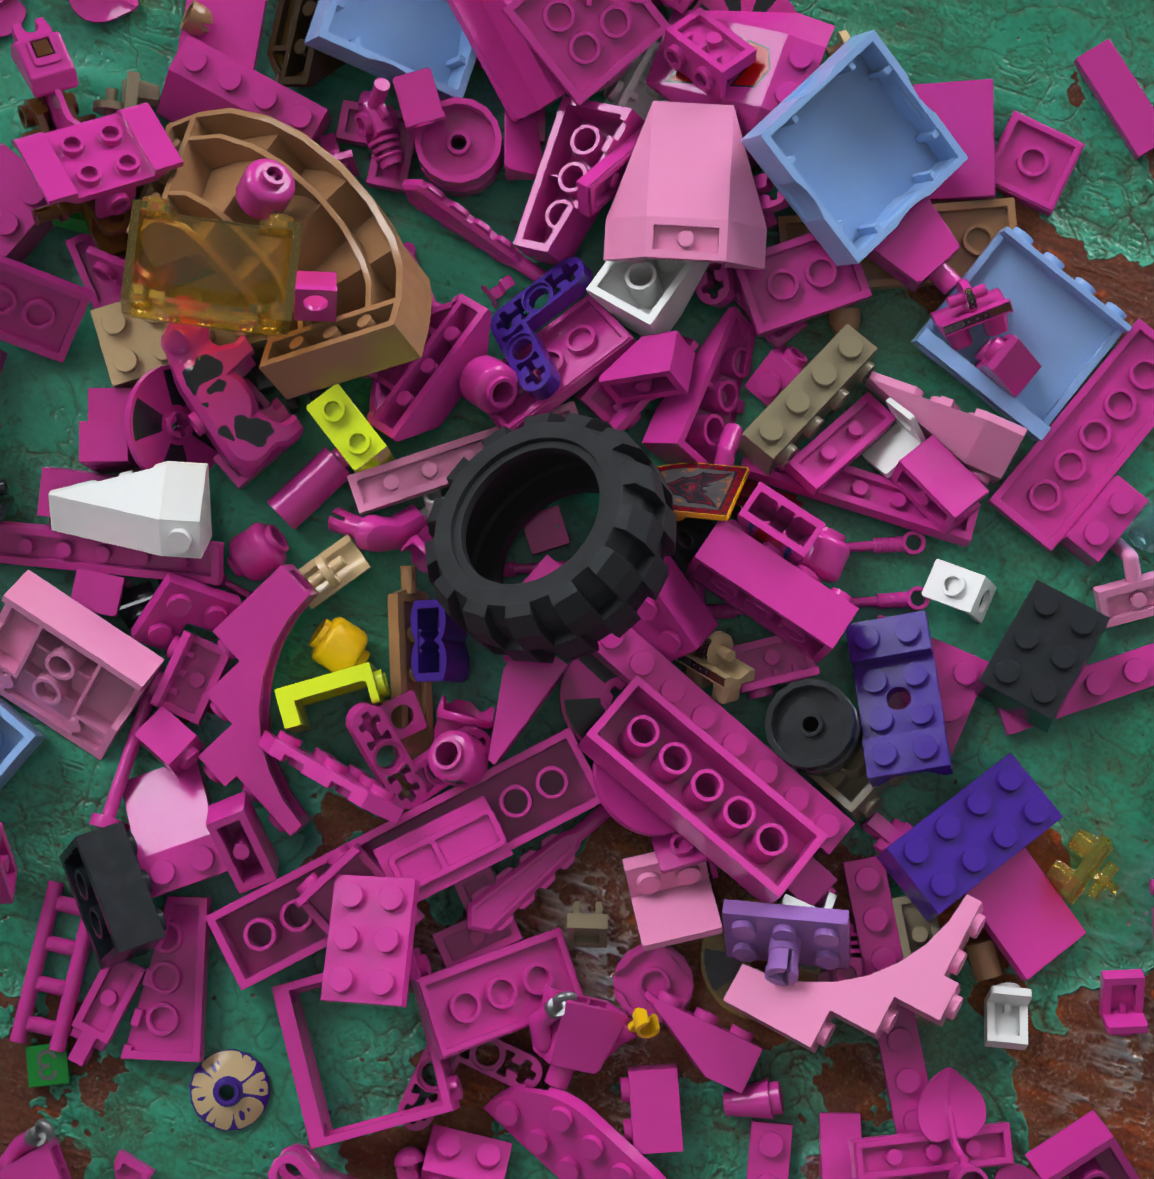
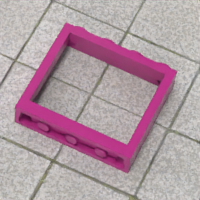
(308, 1079)

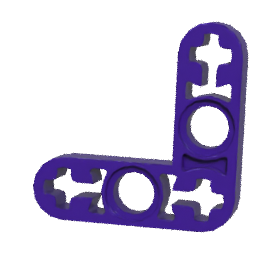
(524, 327)

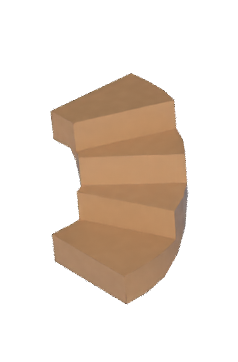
(380, 286)

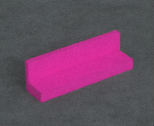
(507, 59)

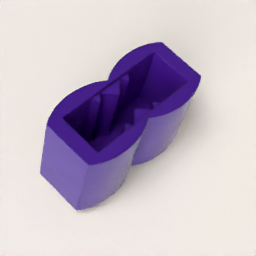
(439, 647)

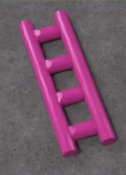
(35, 981)

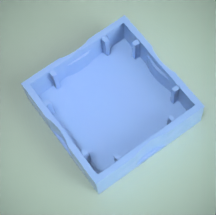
(396, 39)
(854, 148)

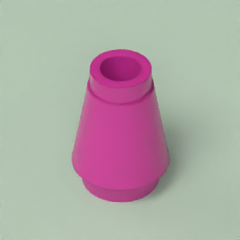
(757, 1100)

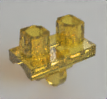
(1094, 853)

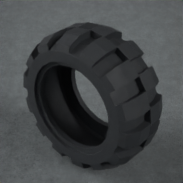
(591, 591)

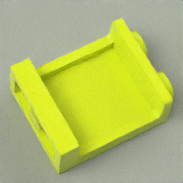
(349, 430)
(296, 696)

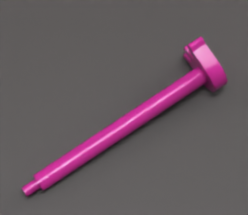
(124, 767)

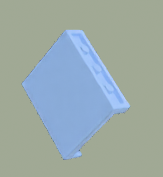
(1052, 318)

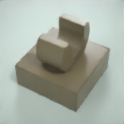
(587, 929)

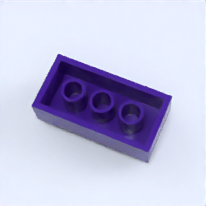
(969, 837)

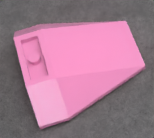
(688, 192)

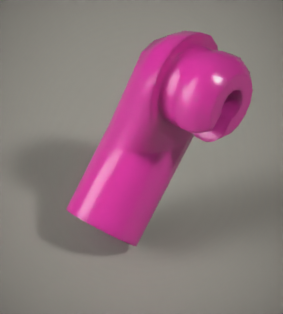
(728, 444)

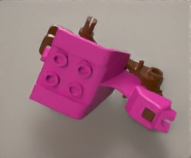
(86, 160)

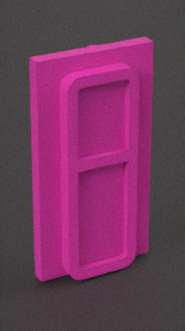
(446, 848)

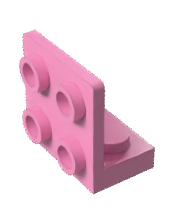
(671, 905)

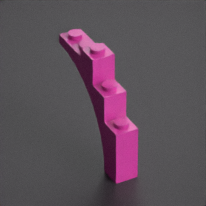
(243, 696)

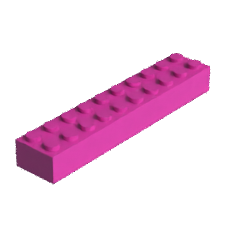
(524, 792)

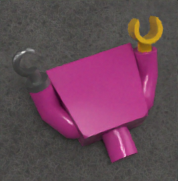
(582, 1033)
(33, 1158)

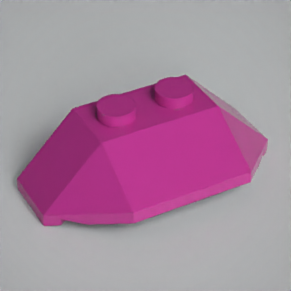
(424, 391)

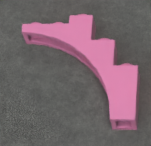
(868, 1002)

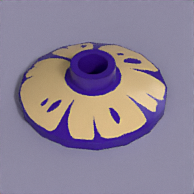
(247, 1079)

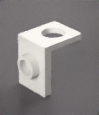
(896, 442)
(959, 589)

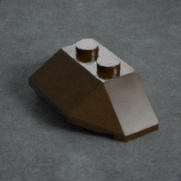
(289, 57)

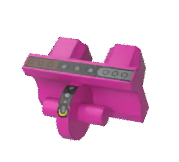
(969, 309)

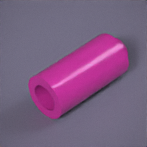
(310, 487)

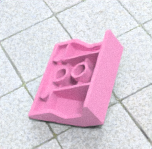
(70, 665)

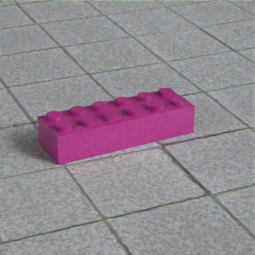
(702, 791)

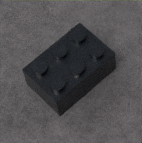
(1041, 656)
(113, 894)

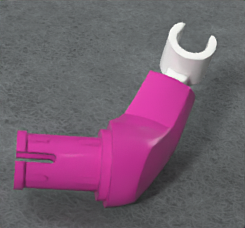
(382, 532)

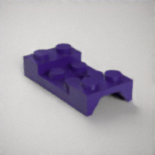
(892, 658)

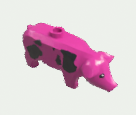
(222, 401)

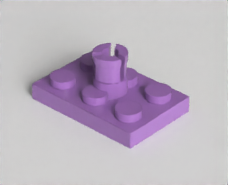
(786, 937)

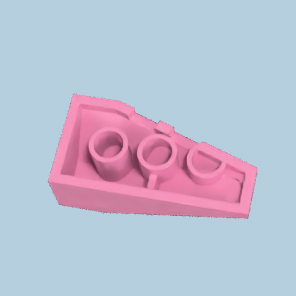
(976, 439)

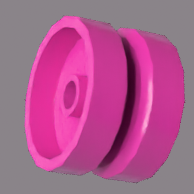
(482, 151)

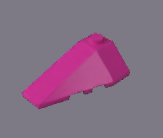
(691, 424)

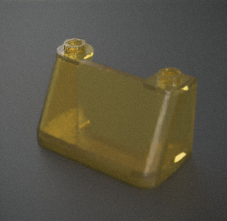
(210, 270)

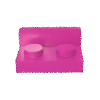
(706, 51)

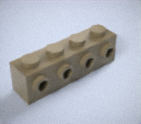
(808, 399)

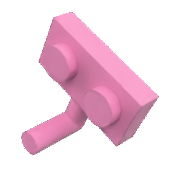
(1129, 597)

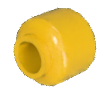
(339, 645)

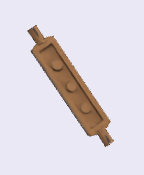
(401, 674)

